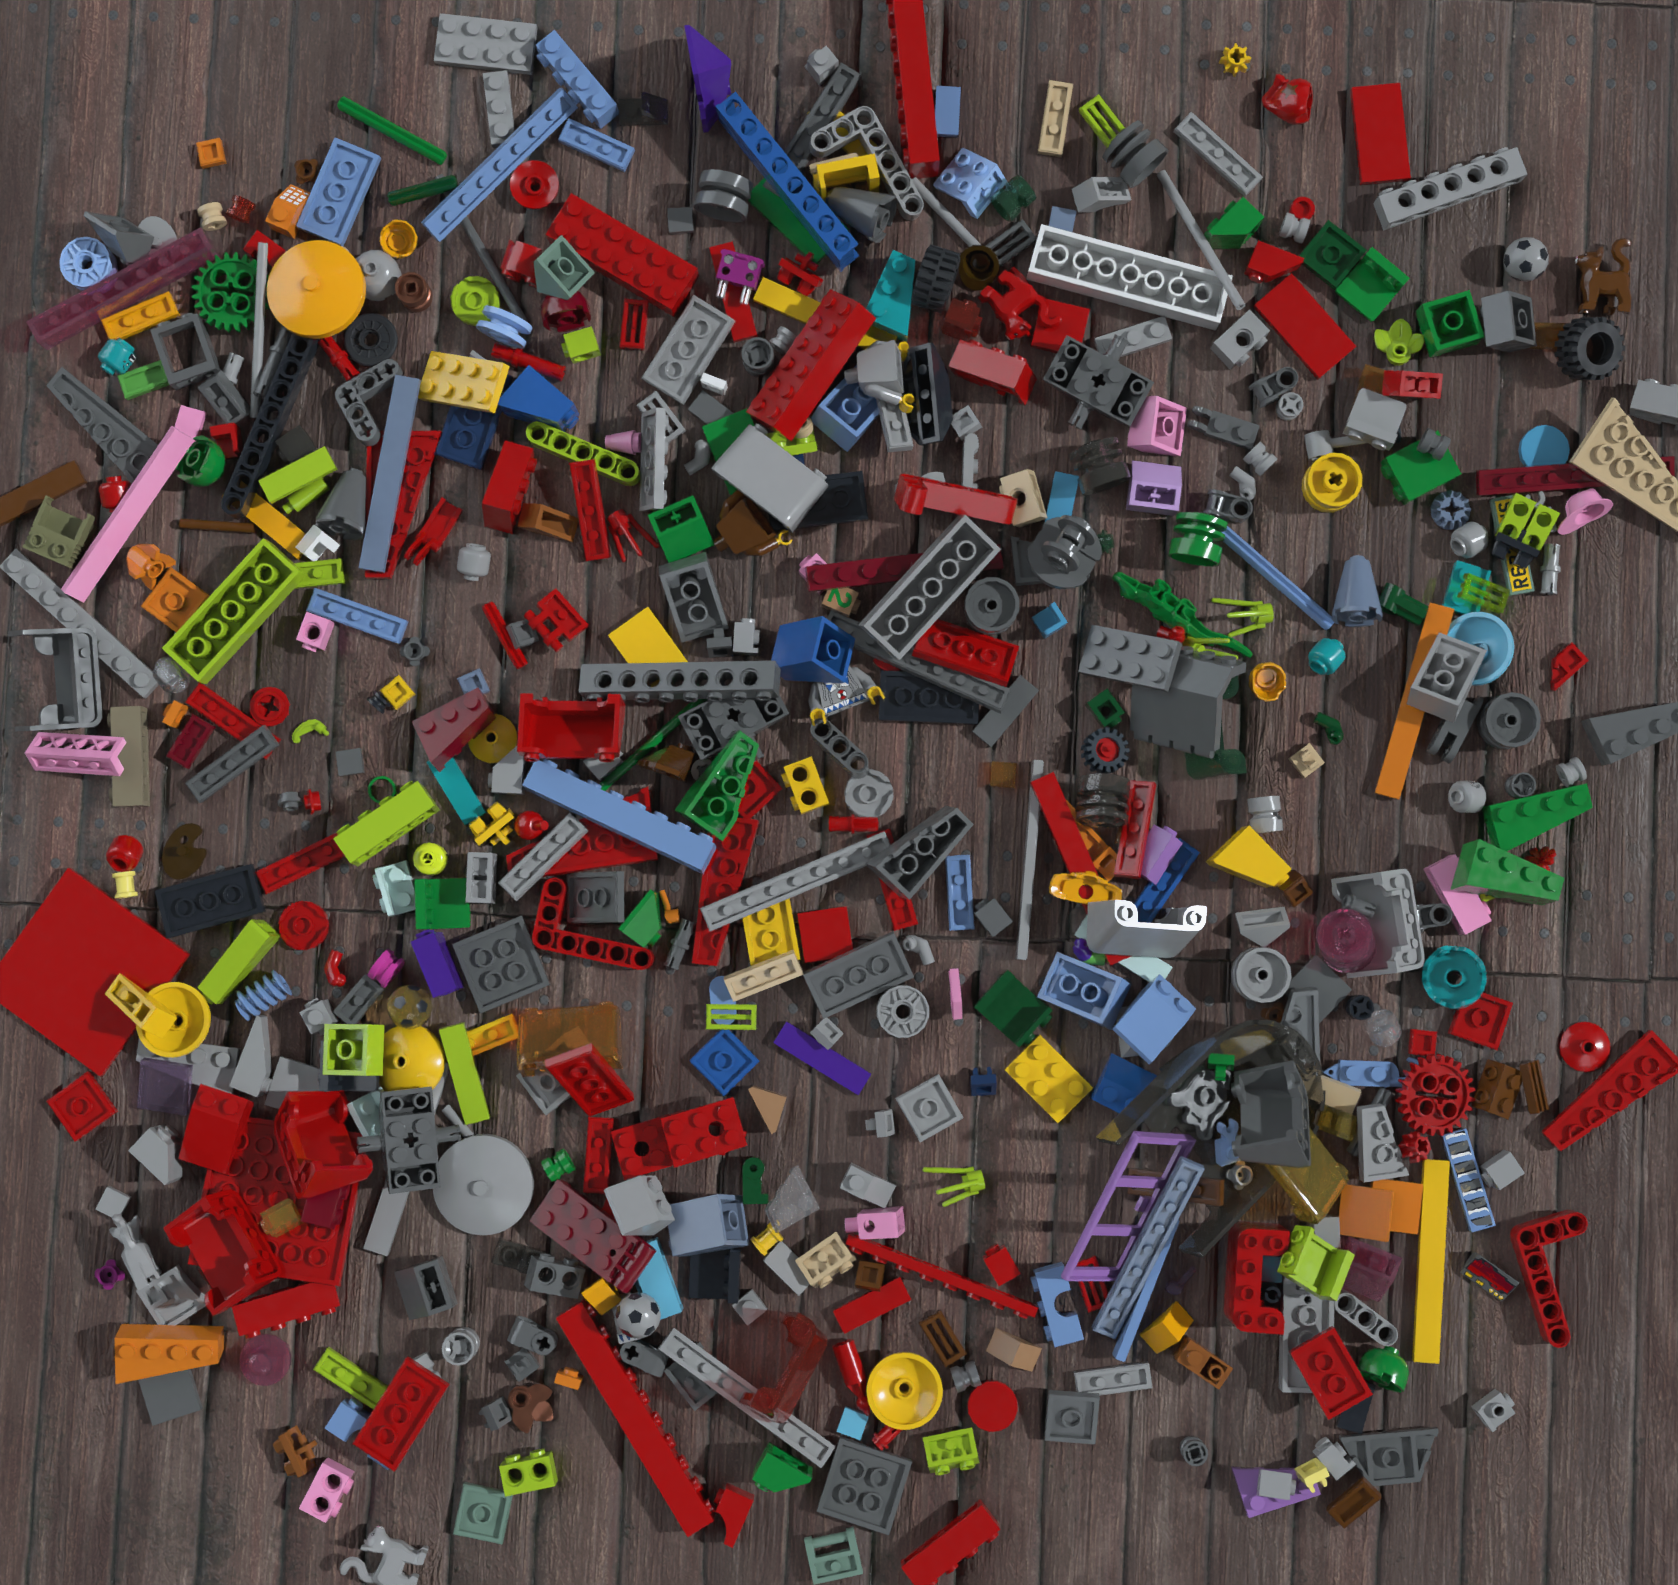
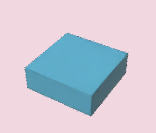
(852, 1423)

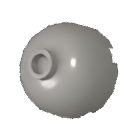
(380, 274)

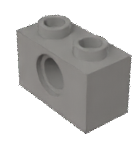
(1247, 327)

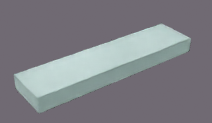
(1145, 967)

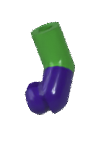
(1085, 955)

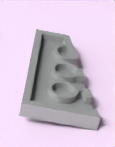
(211, 1064)

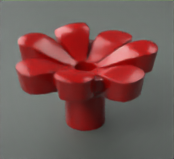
(1541, 858)

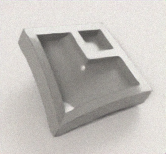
(172, 1297)

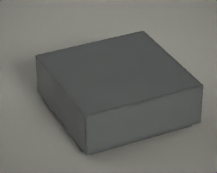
(680, 220)
(522, 634)
(350, 762)

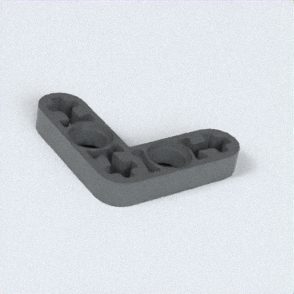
(359, 395)

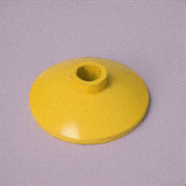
(505, 741)

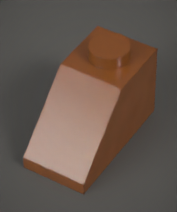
(548, 521)

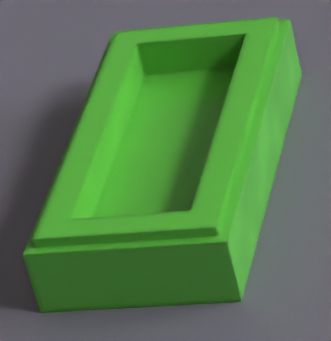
(143, 380)

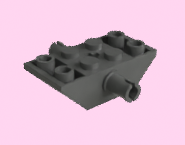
(1073, 375)
(711, 730)
(413, 1164)

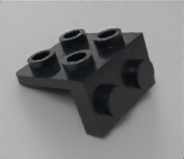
(345, 1082)

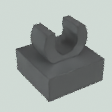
(719, 645)
(522, 1364)
(496, 1413)

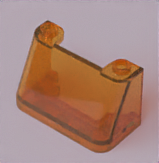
(557, 1031)

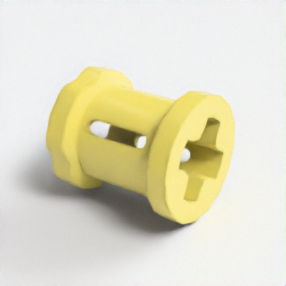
(125, 884)

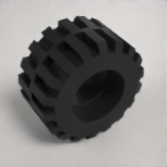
(935, 278)
(1606, 348)

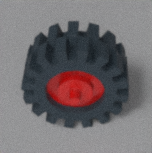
(1104, 751)

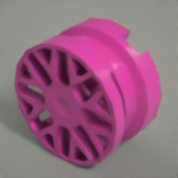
(386, 968)

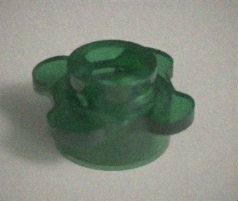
(1106, 541)

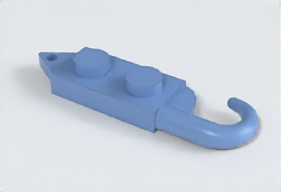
(1367, 1073)

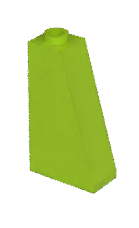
(238, 961)

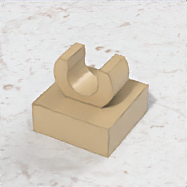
(1306, 760)

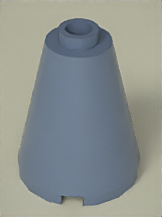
(1357, 595)

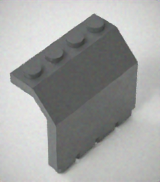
(1192, 709)

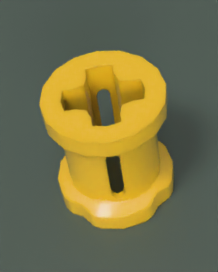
(766, 1239)

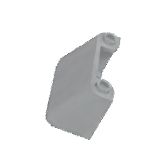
(770, 476)
(1393, 923)
(1116, 930)

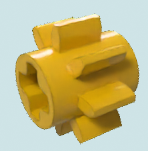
(1229, 62)

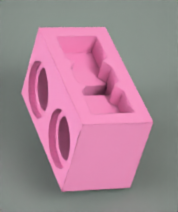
(324, 1488)

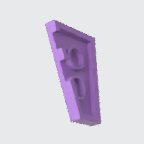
(1255, 1505)

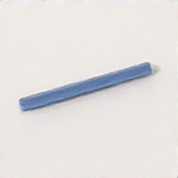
(1279, 580)

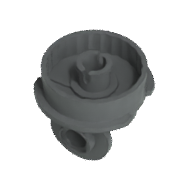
(1064, 552)

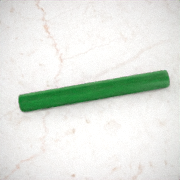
(392, 130)

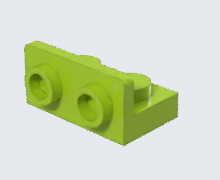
(797, 445)
(951, 1451)

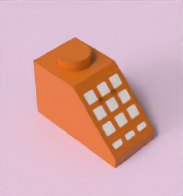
(287, 211)

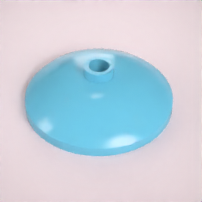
(1489, 634)

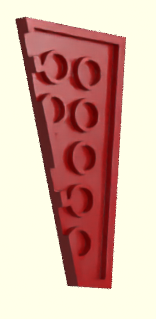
(597, 848)

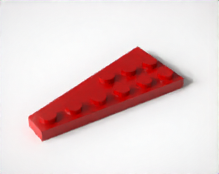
(417, 466)

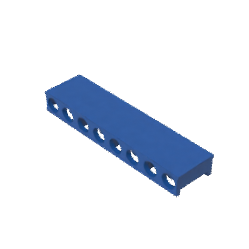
(787, 181)

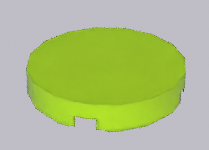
(470, 298)

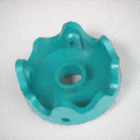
(1454, 959)

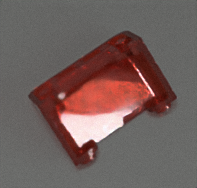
(780, 1402)

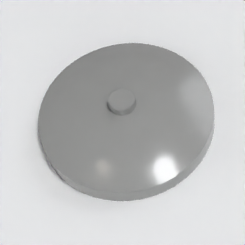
(484, 1184)

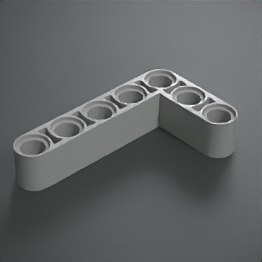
(885, 151)

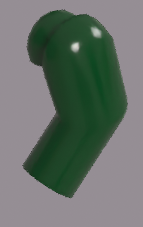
(1332, 727)

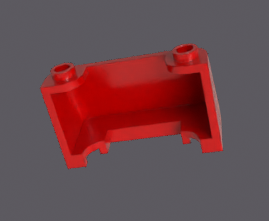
(570, 728)
(317, 1143)
(225, 1247)

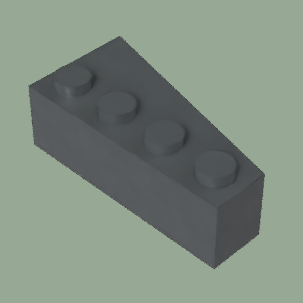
(1630, 731)

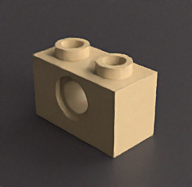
(1033, 508)

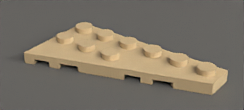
(1628, 465)

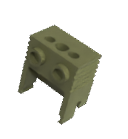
(59, 535)

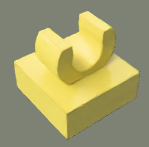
(1311, 1473)

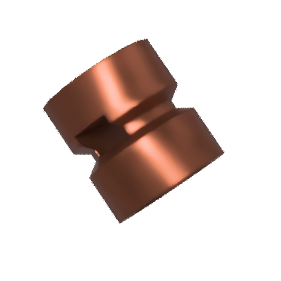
(413, 292)

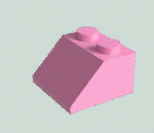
(1158, 427)

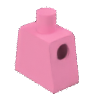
(887, 1222)

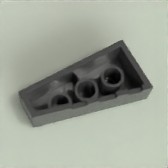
(918, 853)

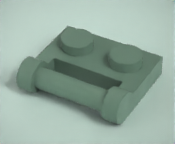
(834, 1564)

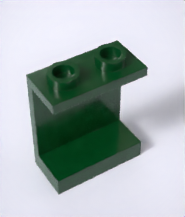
(1013, 1009)

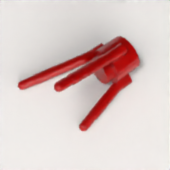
(620, 523)

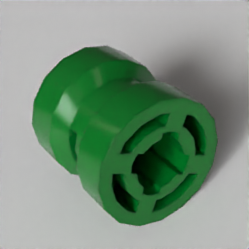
(558, 1165)

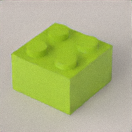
(353, 1049)

